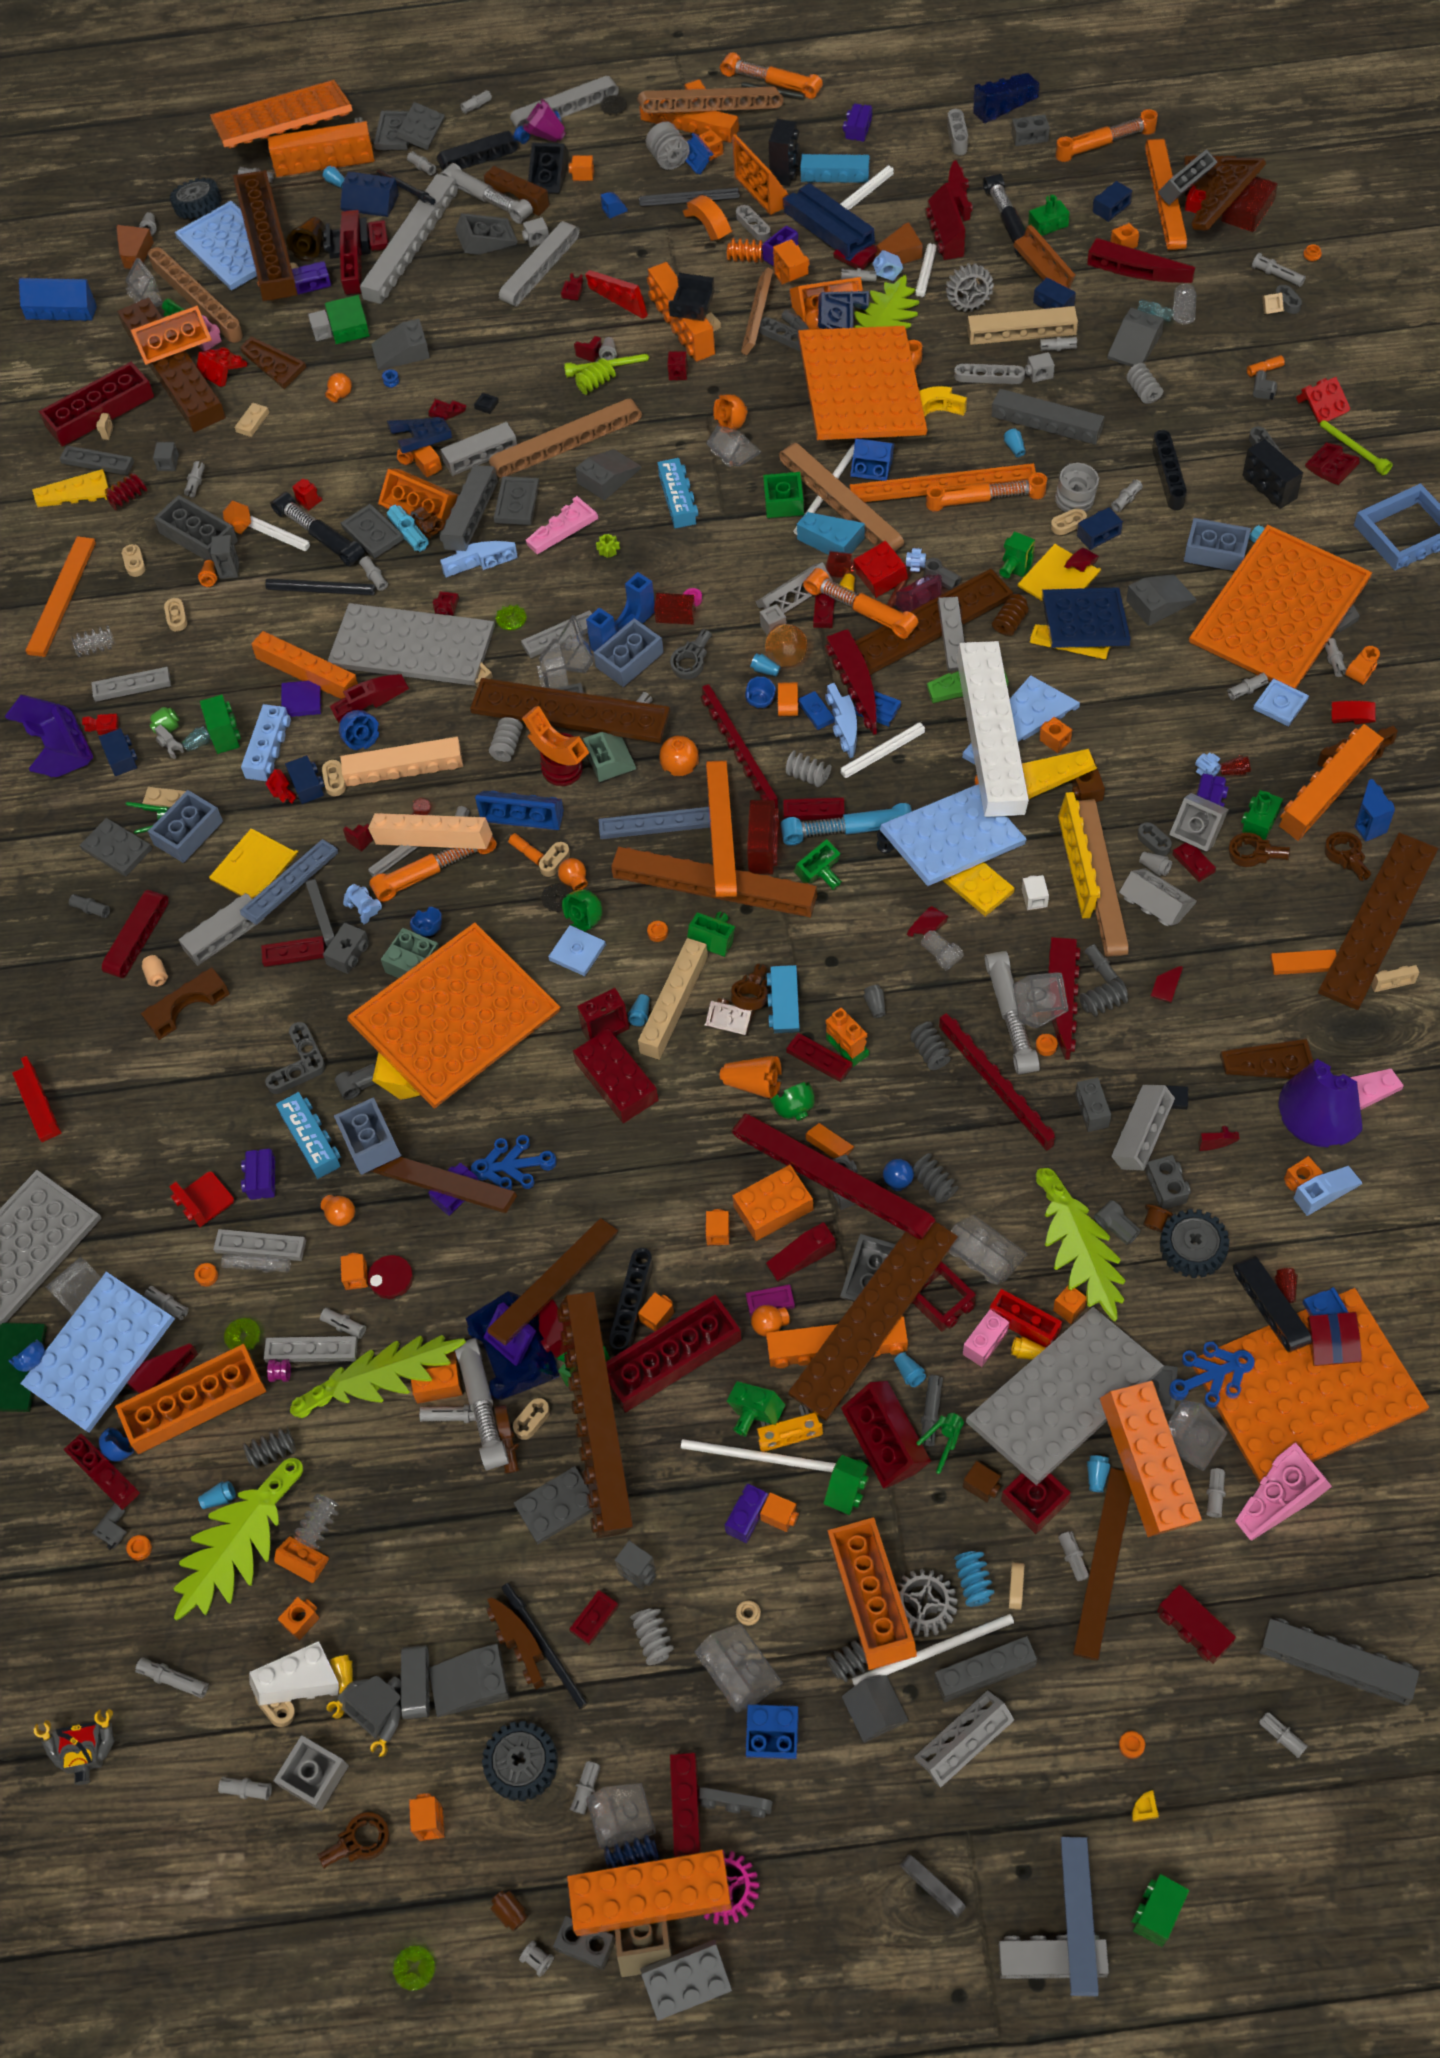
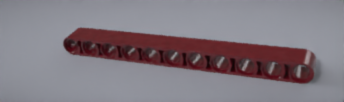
(834, 1176)

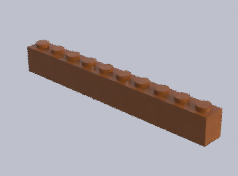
(698, 879)

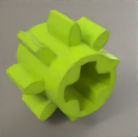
(607, 545)

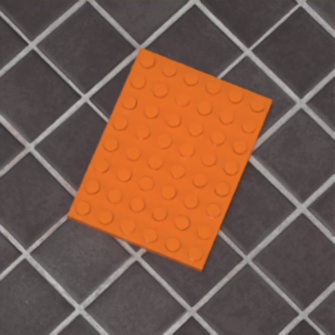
(280, 113)
(861, 383)
(1280, 607)
(453, 1014)
(1312, 1405)

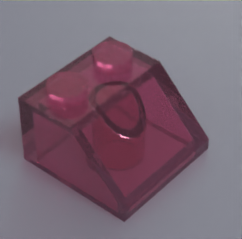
(919, 592)

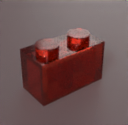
(675, 608)

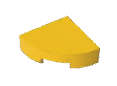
(1145, 1808)

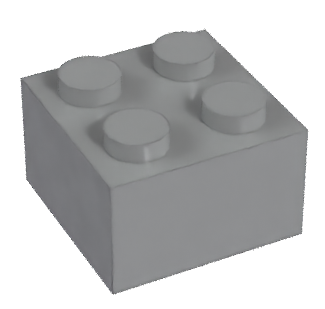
(1198, 822)
(311, 1773)

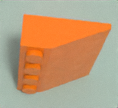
(757, 177)

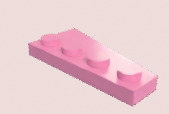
(566, 523)
(1376, 1086)

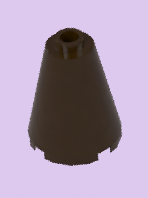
(306, 239)

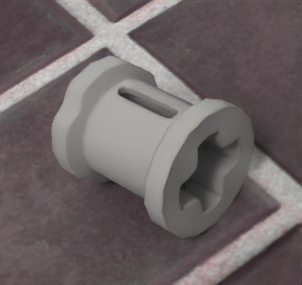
(536, 1958)

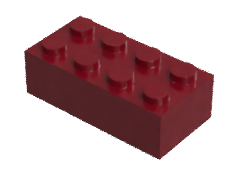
(615, 1075)

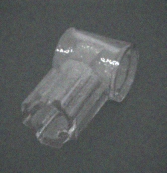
(946, 953)

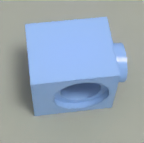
(887, 265)

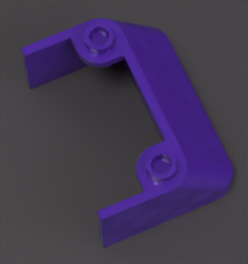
(59, 731)

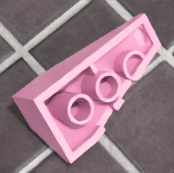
(1284, 1491)

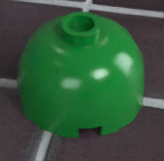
(582, 908)
(794, 1102)

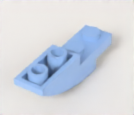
(483, 553)
(845, 719)

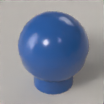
(898, 1174)

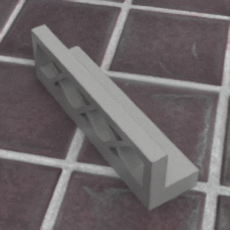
(787, 587)
(968, 1739)

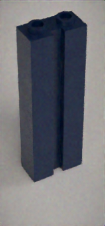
(829, 220)

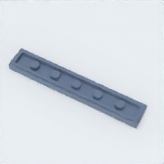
(654, 823)
(288, 881)
(1079, 1917)

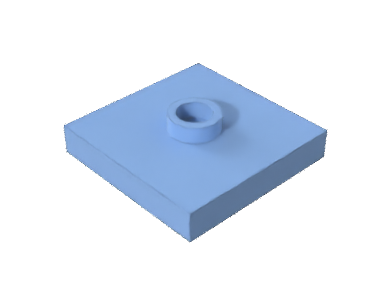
(1281, 702)
(577, 950)

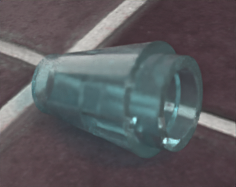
(196, 738)

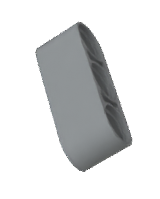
(957, 132)

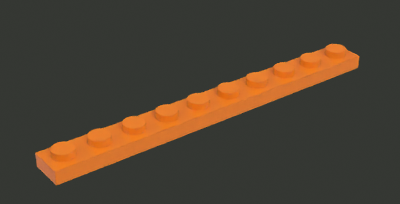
(918, 485)

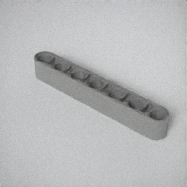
(571, 100)
(539, 263)

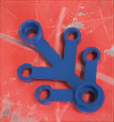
(510, 1165)
(1214, 1372)

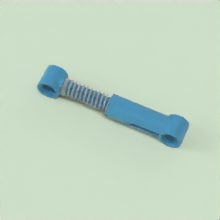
(794, 830)

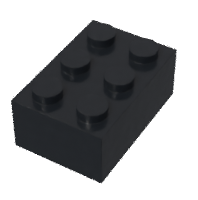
(784, 151)
(1272, 473)

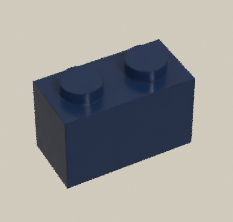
(1112, 201)
(1053, 295)
(1099, 528)
(118, 753)
(304, 779)

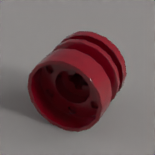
(558, 773)

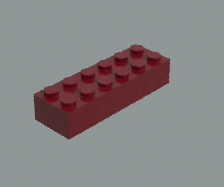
(82, 409)
(671, 1352)

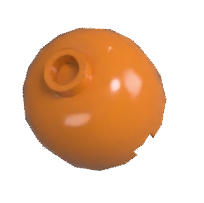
(730, 411)
(679, 755)

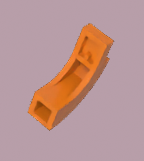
(710, 215)
(550, 742)

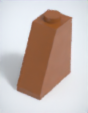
(133, 244)
(903, 244)

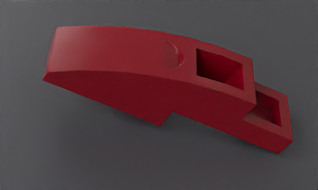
(959, 186)
(373, 691)
(101, 1471)

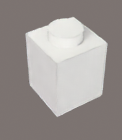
(1035, 892)

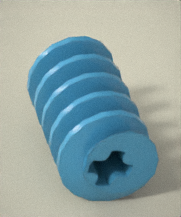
(973, 1578)

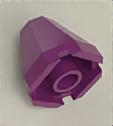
(544, 122)

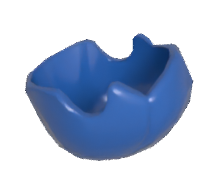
(760, 692)
(427, 922)
(29, 1357)
(114, 1445)

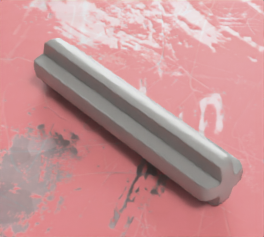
(391, 859)

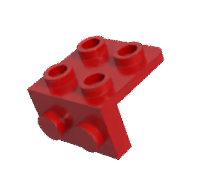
(215, 364)
(1325, 399)
(202, 1198)

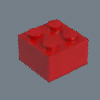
(880, 569)

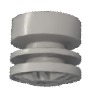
(667, 145)
(1076, 487)

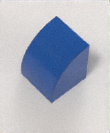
(612, 204)

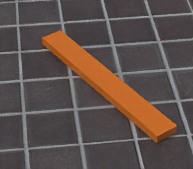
(60, 597)

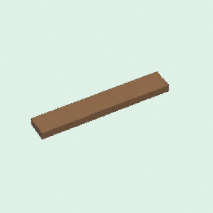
(756, 311)

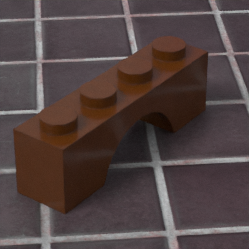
(522, 189)
(204, 988)

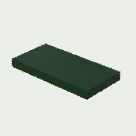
(13, 1340)

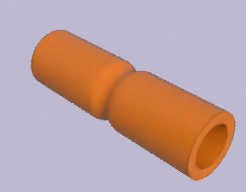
(1267, 365)
(524, 847)

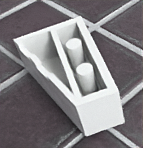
(294, 1677)

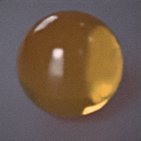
(786, 645)

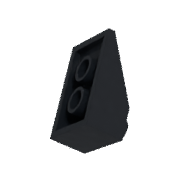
(548, 166)

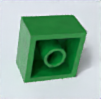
(783, 495)
(220, 723)
(1160, 1911)

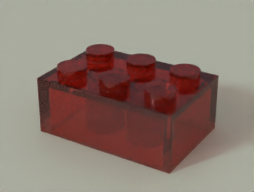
(1251, 204)
(763, 837)

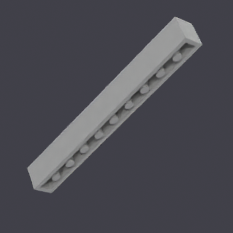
(408, 240)

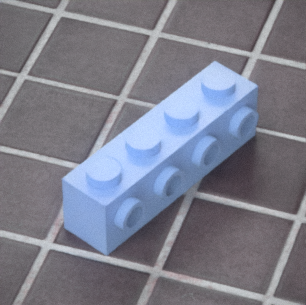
(265, 742)

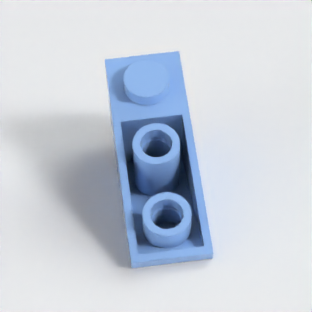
(1325, 1189)

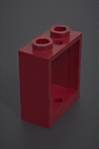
(591, 1010)
(951, 1317)

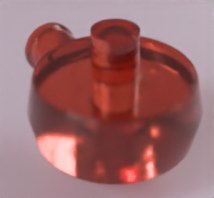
(421, 807)

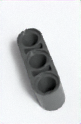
(415, 1682)

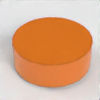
(657, 931)
(1046, 1044)
(206, 1274)
(139, 1547)
(1131, 1744)

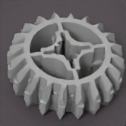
(973, 293)
(933, 1604)

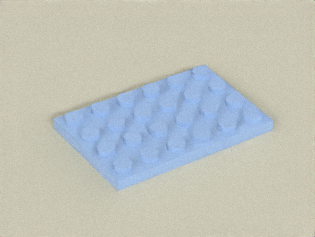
(221, 244)
(951, 836)
(97, 1351)

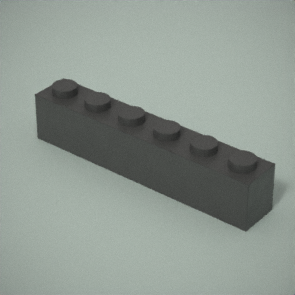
(1047, 416)
(469, 508)
(1339, 1662)

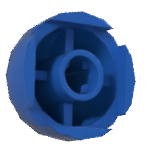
(358, 729)

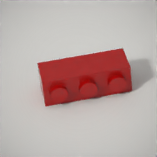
(1026, 1319)

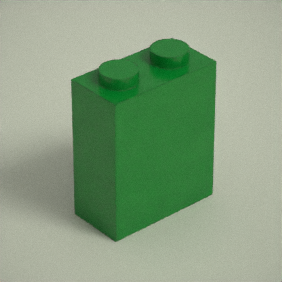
(347, 319)

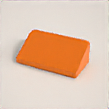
(828, 1141)
(300, 1559)

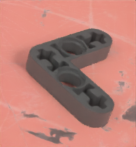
(303, 1065)

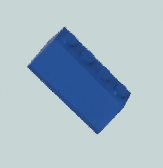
(56, 299)
(520, 809)

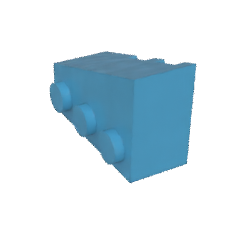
(830, 533)
(783, 999)

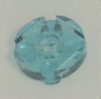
(1155, 309)

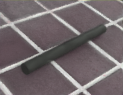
(785, 93)

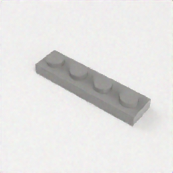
(951, 629)
(538, 643)
(131, 684)
(259, 1244)
(311, 1349)

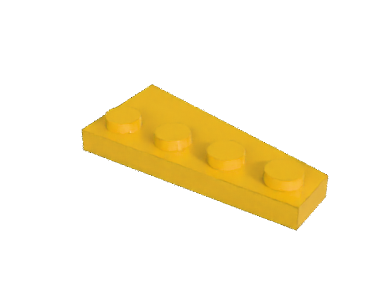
(82, 487)
(1041, 637)
(1056, 770)

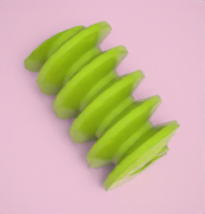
(594, 375)

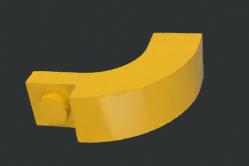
(942, 399)

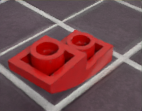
(1356, 711)

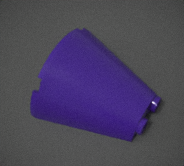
(1321, 1106)

